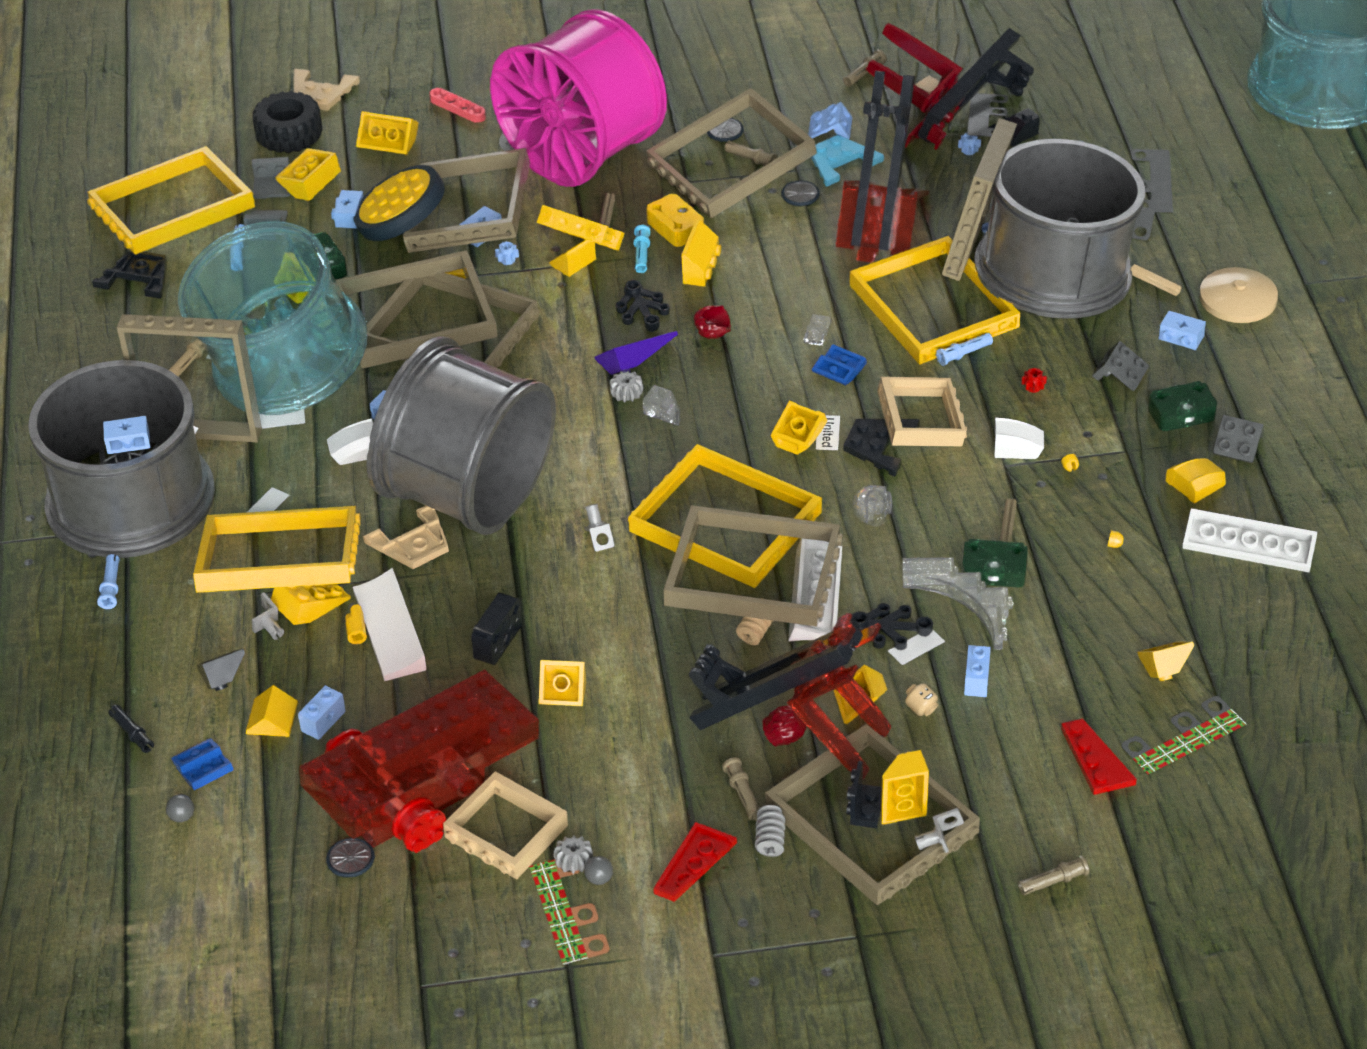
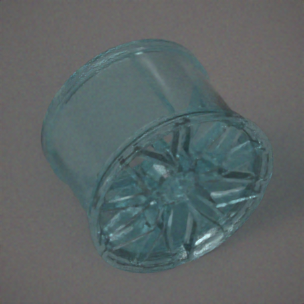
(1312, 62)
(292, 352)

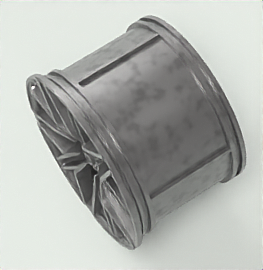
(1061, 229)
(460, 436)
(131, 499)

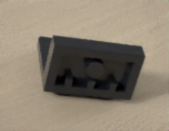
(864, 800)

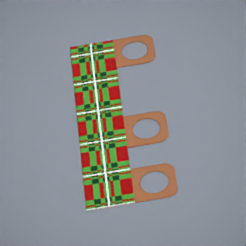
(562, 918)

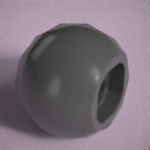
(180, 808)
(598, 870)

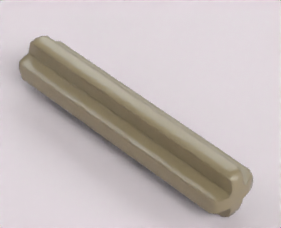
(607, 209)
(1008, 520)

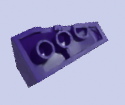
(633, 354)

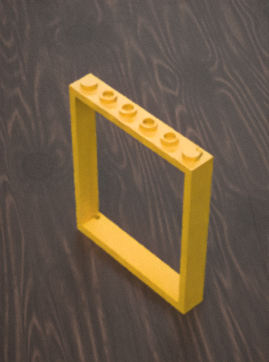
(180, 226)
(927, 351)
(808, 502)
(280, 575)

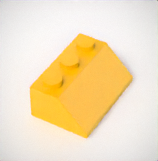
(386, 133)
(309, 173)
(700, 255)
(905, 788)

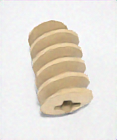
(752, 629)

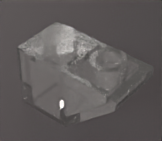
(661, 405)

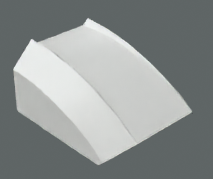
(1017, 439)
(351, 443)

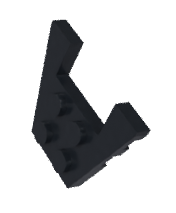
(140, 267)
(870, 439)

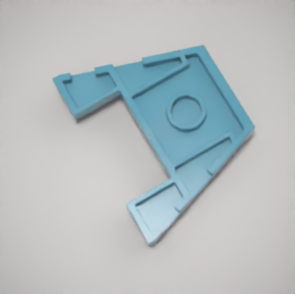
(837, 152)

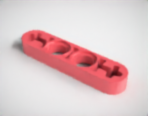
(472, 112)

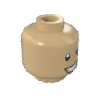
(921, 699)

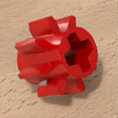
(1034, 380)

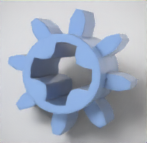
(969, 144)
(507, 253)

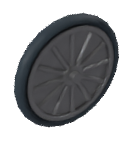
(726, 131)
(800, 193)
(350, 857)

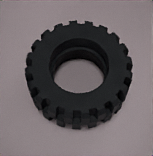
(287, 122)

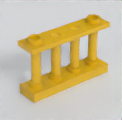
(580, 227)

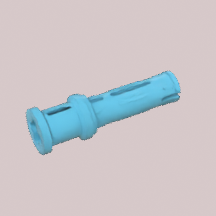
(641, 243)

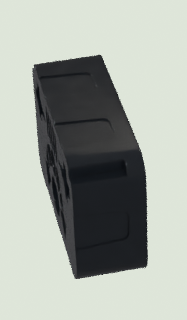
(496, 628)

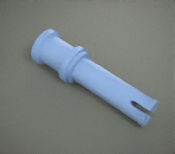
(956, 350)
(108, 587)

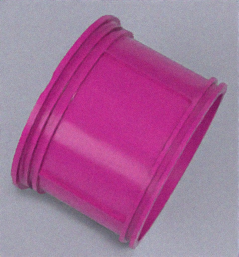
(578, 96)

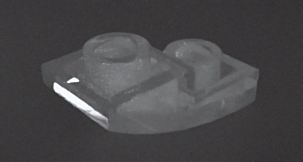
(817, 330)

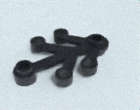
(634, 289)
(889, 624)

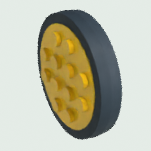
(399, 202)

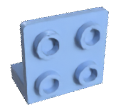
(833, 117)

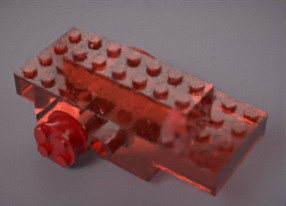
(418, 762)

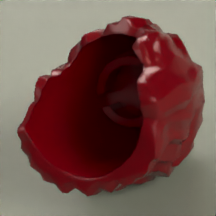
(712, 321)
(783, 726)

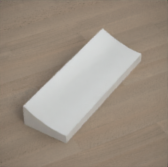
(1250, 540)
(807, 571)
(390, 627)

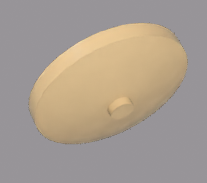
(1238, 295)

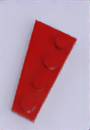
(1097, 762)
(692, 860)

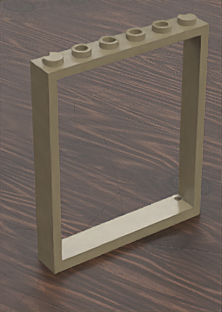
(804, 150)
(978, 200)
(478, 231)
(420, 269)
(458, 286)
(202, 327)
(750, 606)
(860, 879)

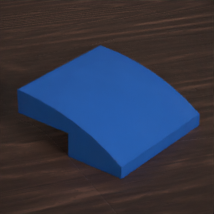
(839, 365)
(202, 764)

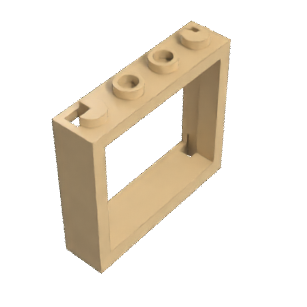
(921, 386)
(525, 799)

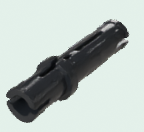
(135, 733)

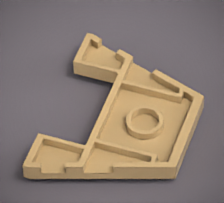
(324, 93)
(416, 545)

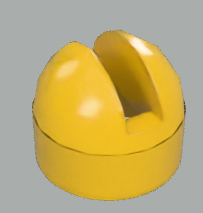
(1070, 462)
(1115, 540)

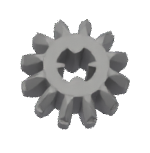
(626, 386)
(572, 854)

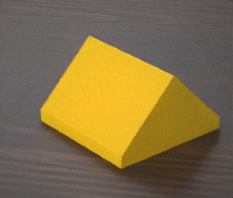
(575, 258)
(562, 682)
(272, 713)

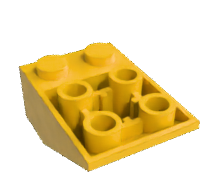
(309, 602)

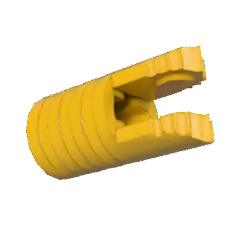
(355, 625)

